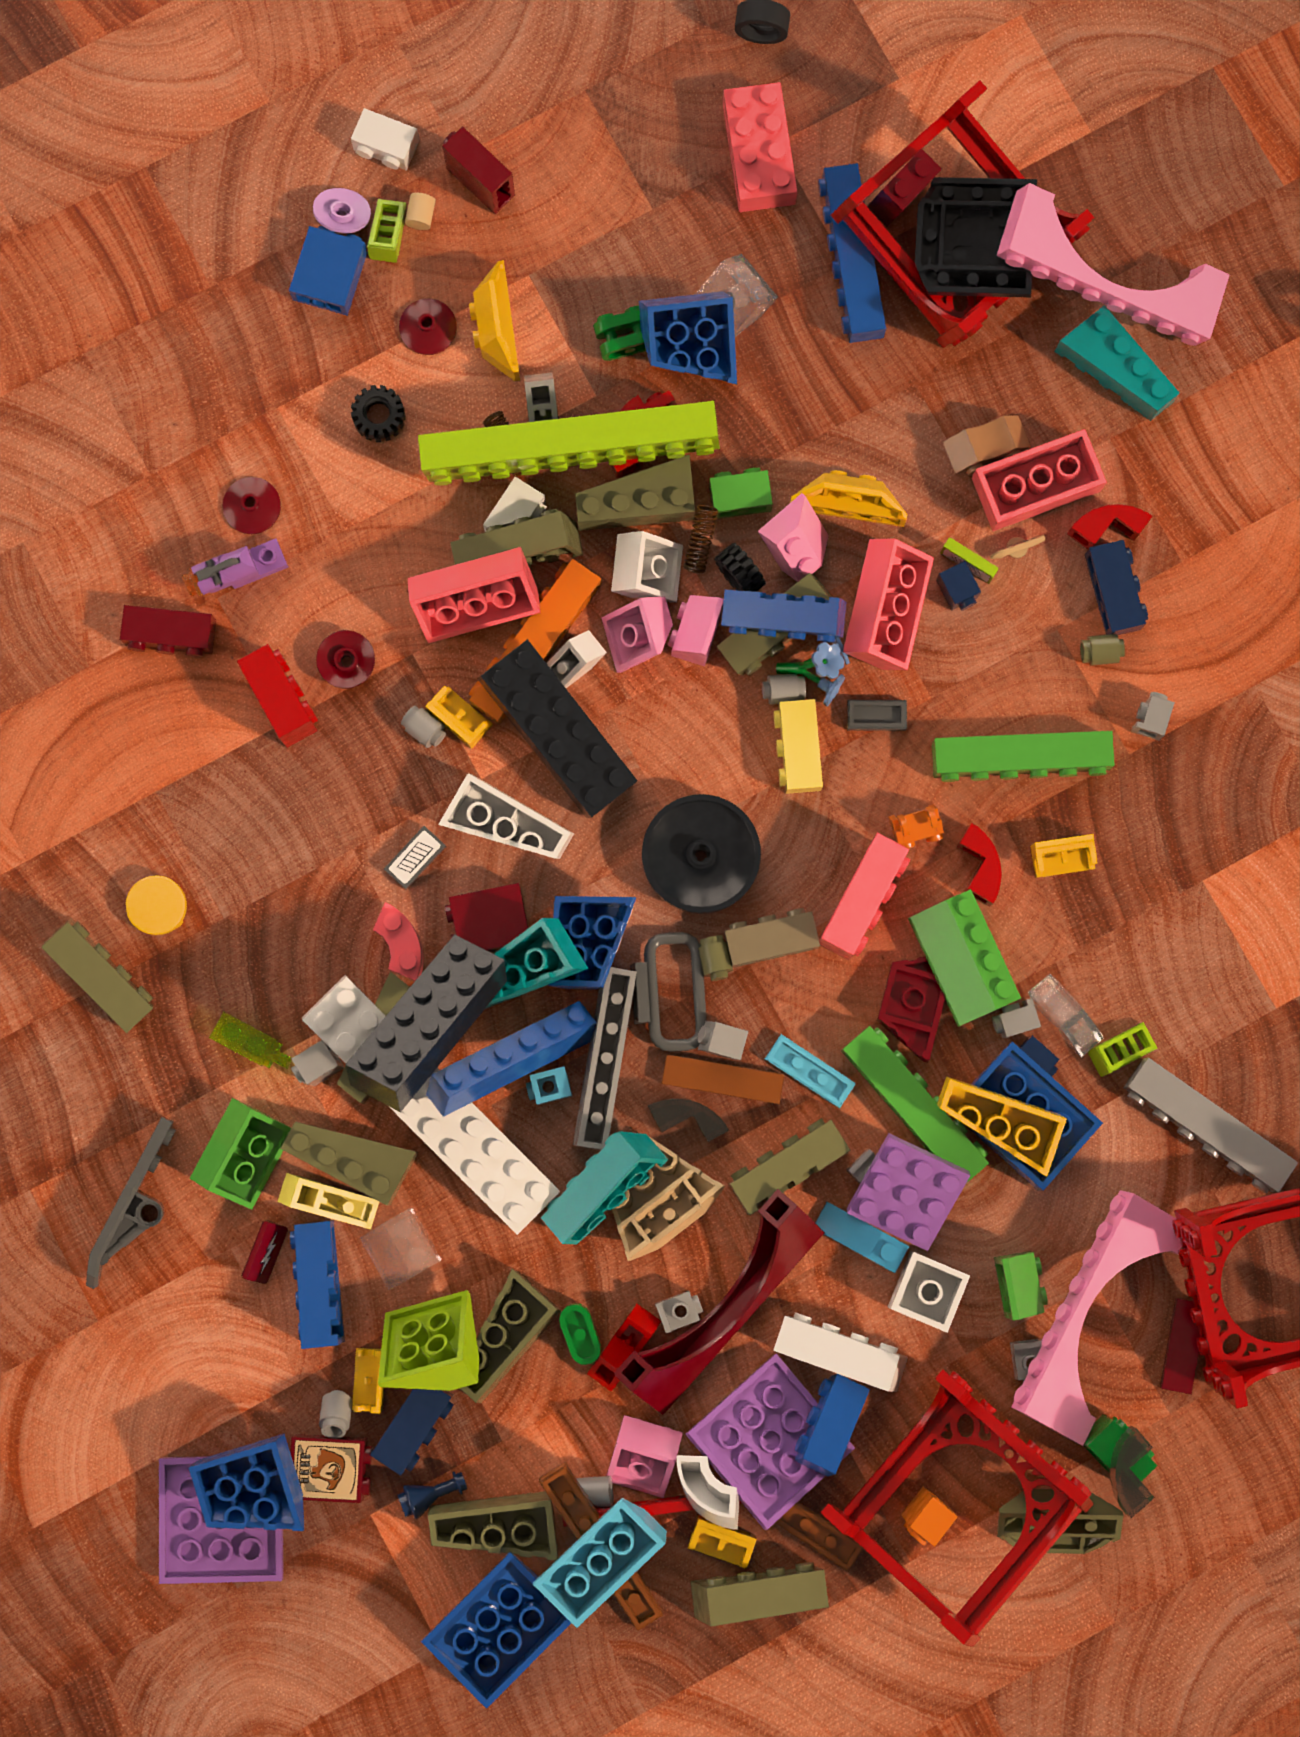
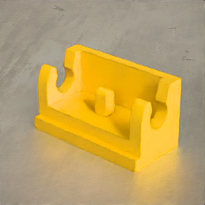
(458, 716)
(1064, 855)
(366, 1391)
(722, 1543)

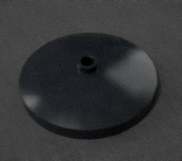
(707, 826)

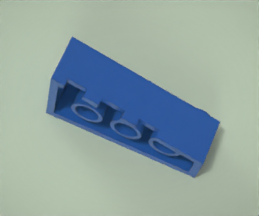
(784, 614)
(317, 1284)

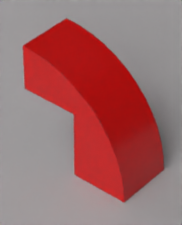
(1093, 524)
(987, 879)
(630, 1336)

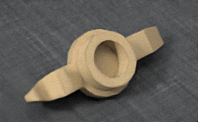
(1017, 547)

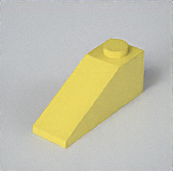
(328, 1201)

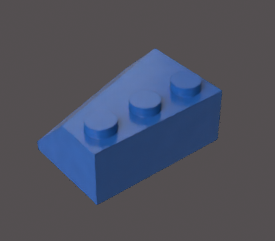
(691, 334)
(596, 932)
(250, 1487)

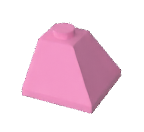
(637, 631)

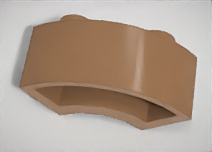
(986, 444)

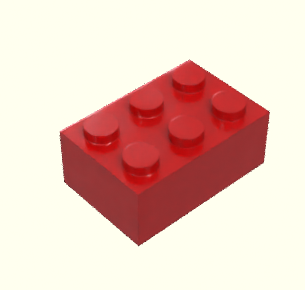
(279, 695)

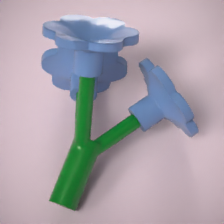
(828, 662)

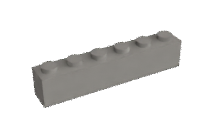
(604, 1059)
(1210, 1125)

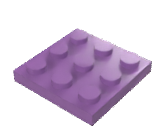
(908, 1192)

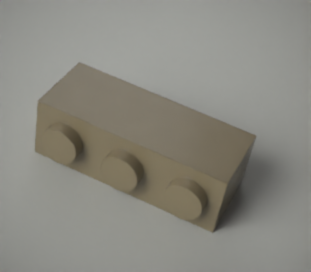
(771, 937)

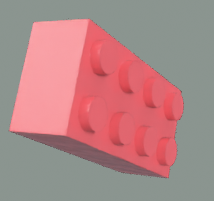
(759, 147)
(1038, 480)
(474, 595)
(888, 604)
(863, 896)

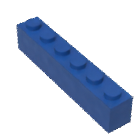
(854, 262)
(510, 1058)

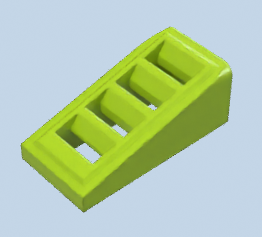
(381, 247)
(1107, 1061)

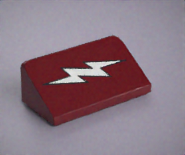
(264, 1252)

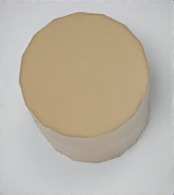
(420, 211)

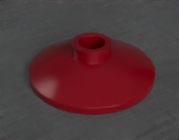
(427, 339)
(255, 518)
(342, 645)

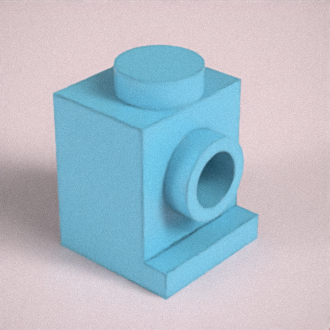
(560, 1081)

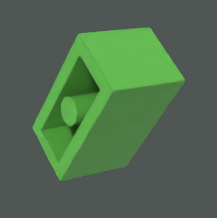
(741, 493)

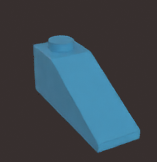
(861, 1237)

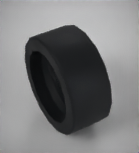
(762, 21)

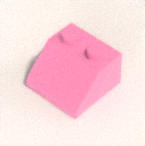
(796, 539)
(697, 628)
(644, 1456)

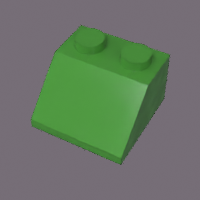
(1020, 1285)

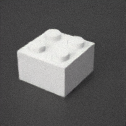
(928, 1291)

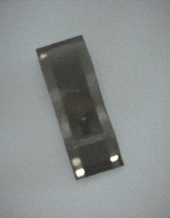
(674, 1111)
(1126, 1486)

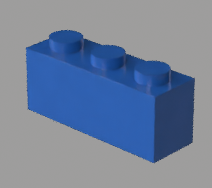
(831, 1424)

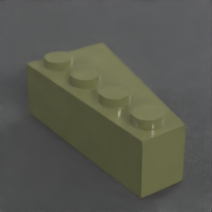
(747, 650)
(98, 975)
(510, 1330)
(759, 1595)

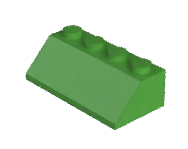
(964, 958)

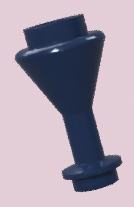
(418, 1498)

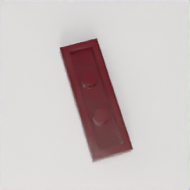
(1181, 1350)

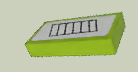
(978, 566)

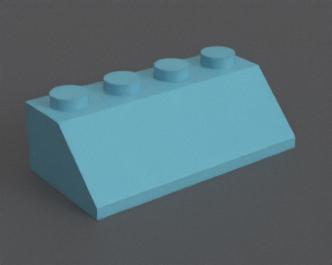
(601, 1561)

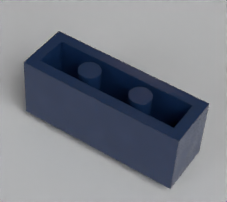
(1116, 588)
(412, 1428)

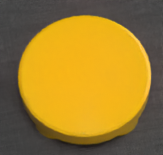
(156, 905)

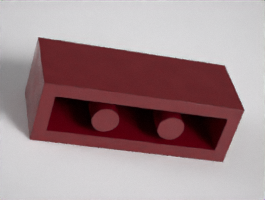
(167, 631)

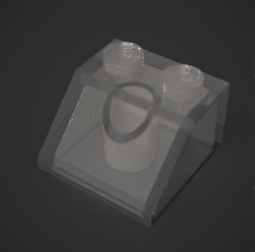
(742, 282)
(400, 1248)

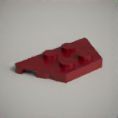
(912, 1005)

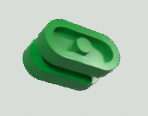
(610, 326)
(580, 1333)

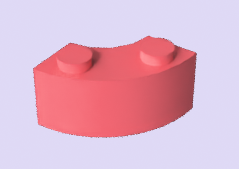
(403, 942)

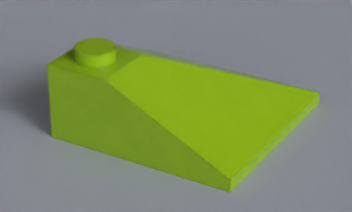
(430, 1345)

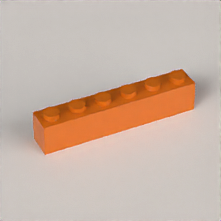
(559, 611)

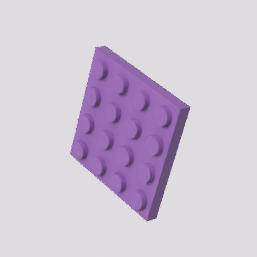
(754, 1441)
(203, 1554)

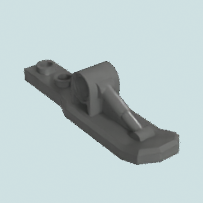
(126, 1217)

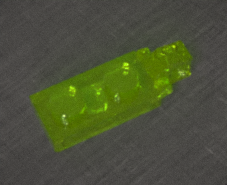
(249, 1042)

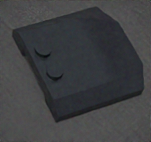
(960, 238)

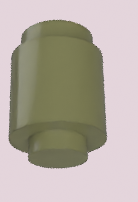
(1102, 649)
(715, 958)

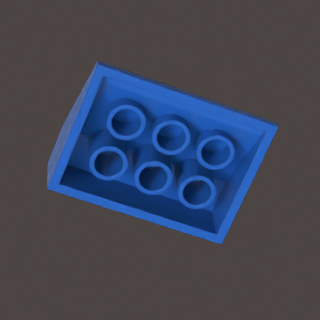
(1023, 1079)
(496, 1630)

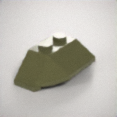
(1085, 1533)

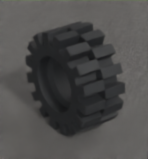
(378, 396)
(739, 569)

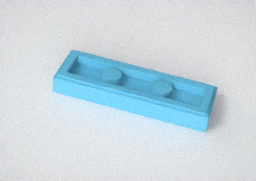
(810, 1071)

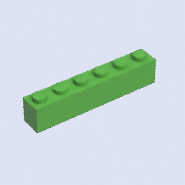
(1023, 755)
(911, 1102)

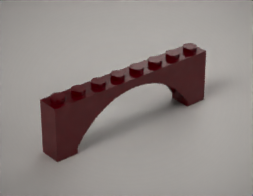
(668, 1370)

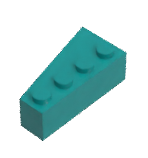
(1118, 363)
(538, 959)
(602, 1185)

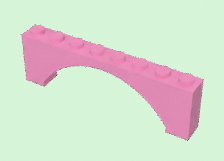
(1039, 244)
(1052, 1386)

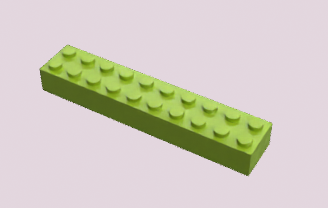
(569, 442)

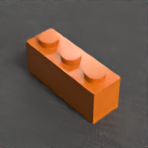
(927, 1517)

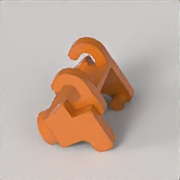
(917, 826)

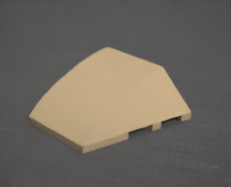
(663, 1204)

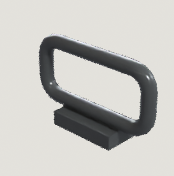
(646, 991)

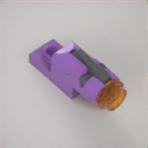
(235, 568)

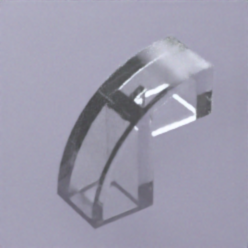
(1066, 1014)

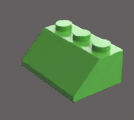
(241, 1154)

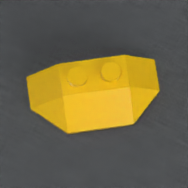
(494, 322)
(853, 498)

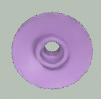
(341, 210)

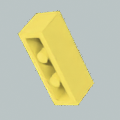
(798, 746)

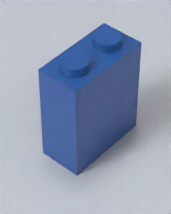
(328, 270)

